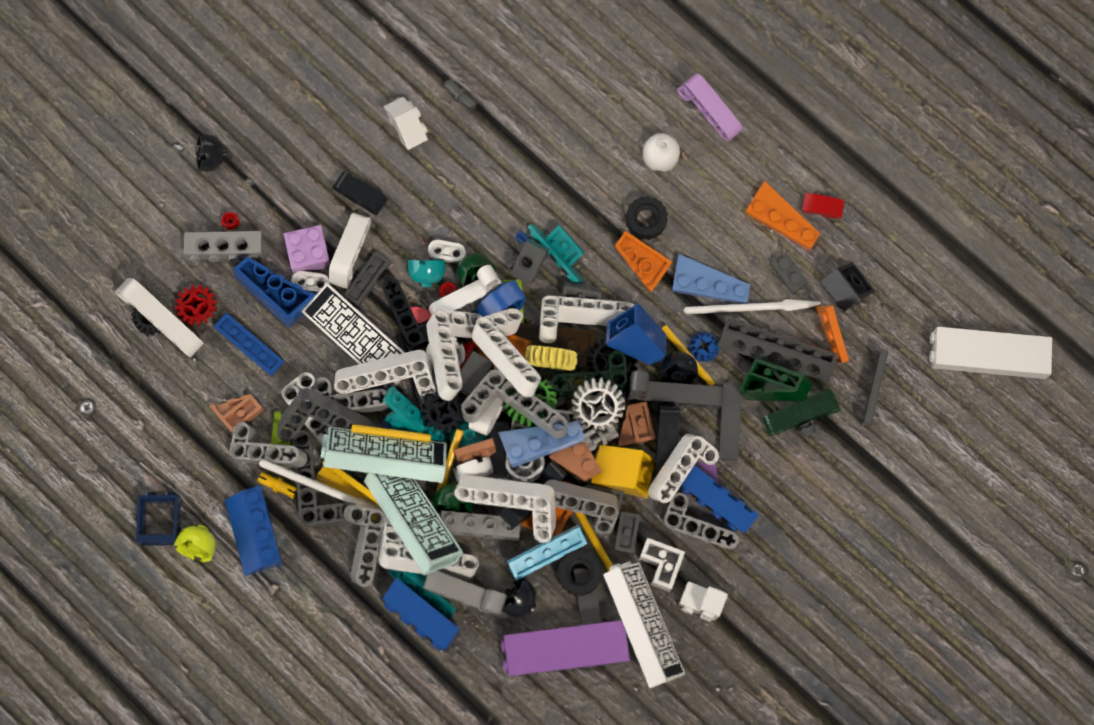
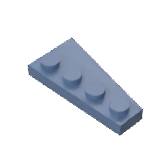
(706, 282)
(533, 442)

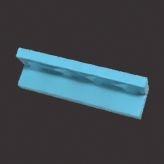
(546, 552)

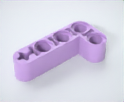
(711, 106)

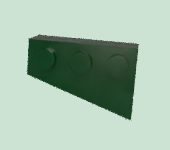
(774, 383)

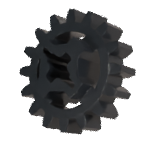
(435, 409)

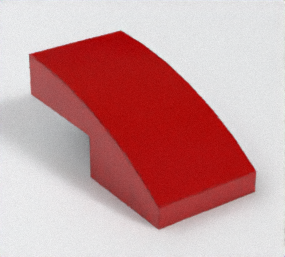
(824, 205)

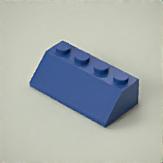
(253, 531)
(421, 615)

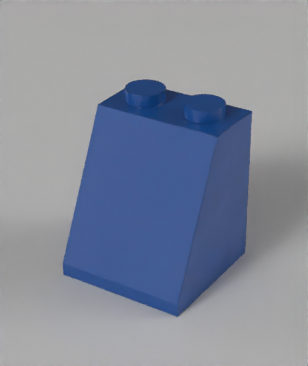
(637, 335)

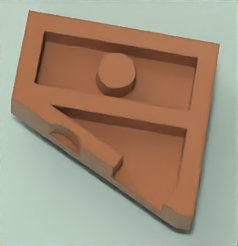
(237, 411)
(636, 426)
(475, 451)
(577, 460)

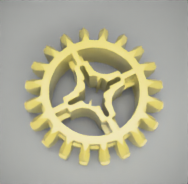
(551, 357)

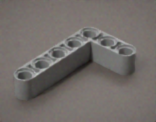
(515, 401)

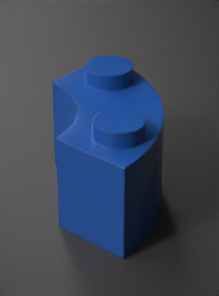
(504, 297)

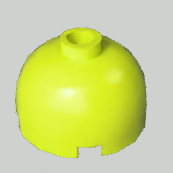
(196, 542)

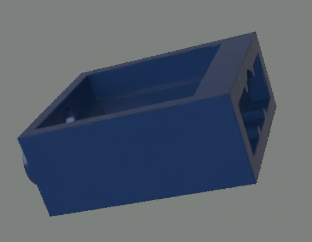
(157, 540)

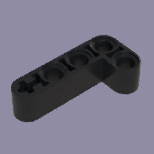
(405, 313)
(667, 434)
(499, 458)
(515, 516)

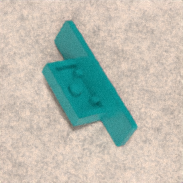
(562, 248)
(407, 416)
(415, 583)

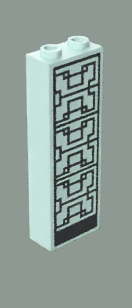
(384, 455)
(415, 521)

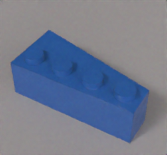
(273, 291)

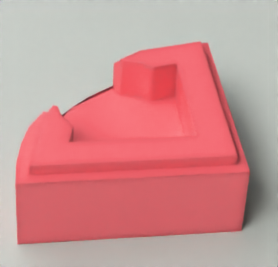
(421, 314)

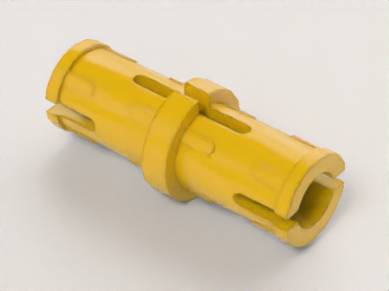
(277, 484)

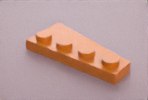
(780, 216)

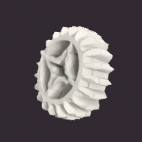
(604, 407)

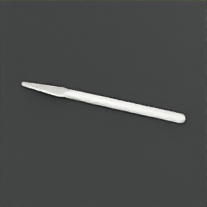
(787, 305)
(317, 485)

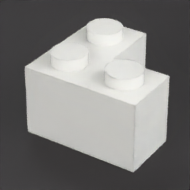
(406, 121)
(667, 562)
(703, 601)

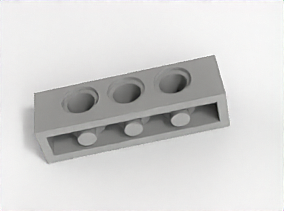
(195, 240)
(479, 526)

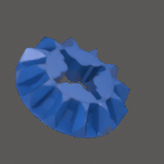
(701, 354)

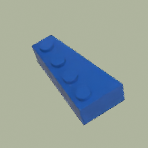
(719, 500)

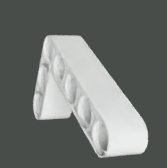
(137, 296)
(576, 310)
(440, 330)
(491, 335)
(390, 374)
(514, 495)
(396, 557)

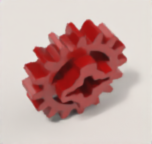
(188, 306)

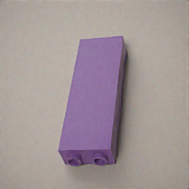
(565, 648)

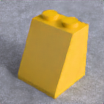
(624, 470)

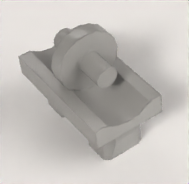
(599, 437)

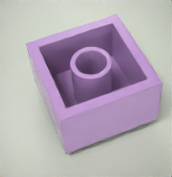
(307, 249)

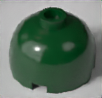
(469, 266)
(446, 500)

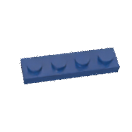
(249, 344)

